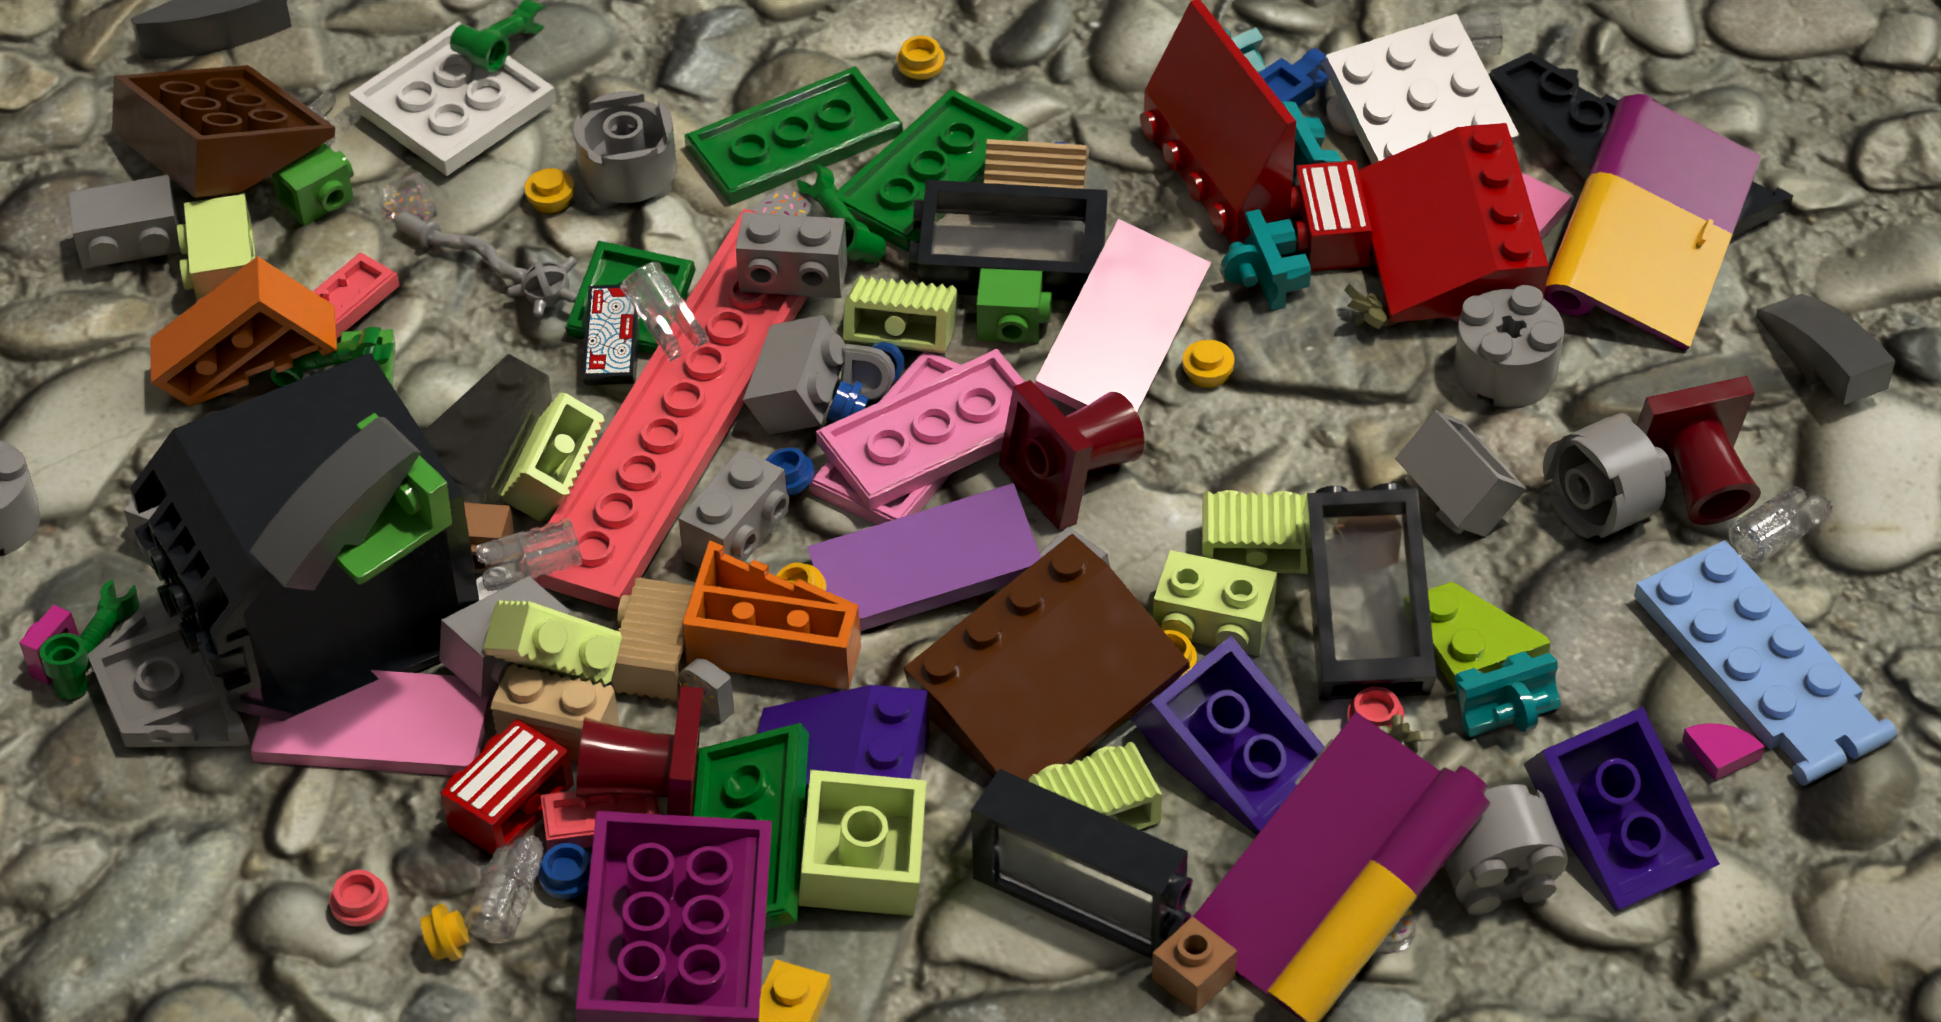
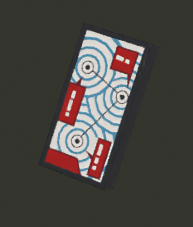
(610, 337)

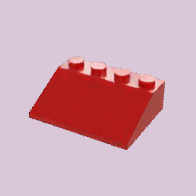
(1220, 126)
(1451, 223)

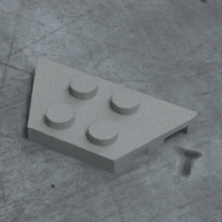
(161, 690)

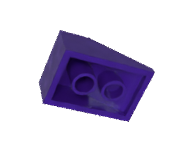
(860, 730)
(1231, 735)
(1622, 809)

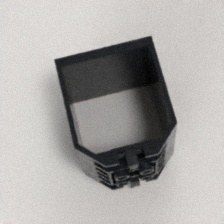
(216, 496)

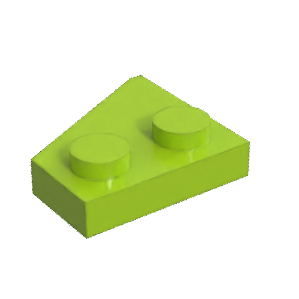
(1476, 633)

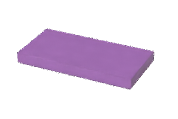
(929, 557)

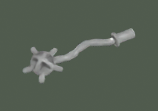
(542, 283)

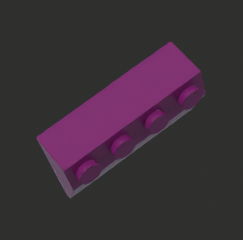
(674, 919)

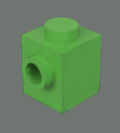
(314, 184)
(1011, 306)

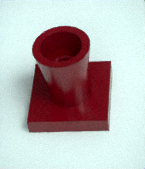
(1699, 436)
(1054, 452)
(643, 762)

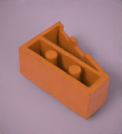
(238, 331)
(768, 625)

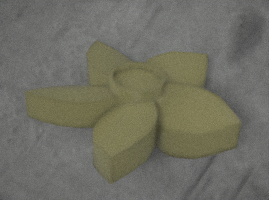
(1369, 307)
(1402, 733)

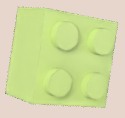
(862, 843)

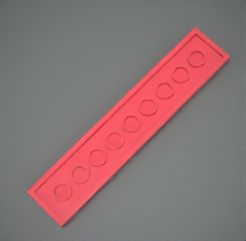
(666, 434)

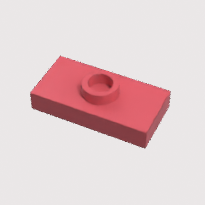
(357, 289)
(573, 818)

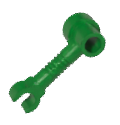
(491, 45)
(859, 240)
(348, 350)
(66, 654)

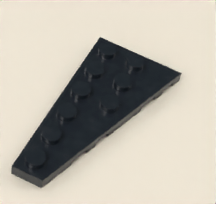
(1577, 121)

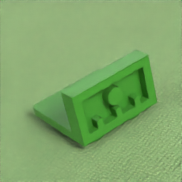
(409, 519)

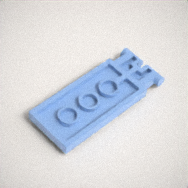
(1763, 661)

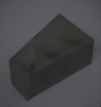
(489, 428)

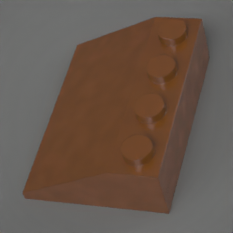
(214, 126)
(1046, 665)

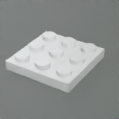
(1414, 87)
(449, 106)

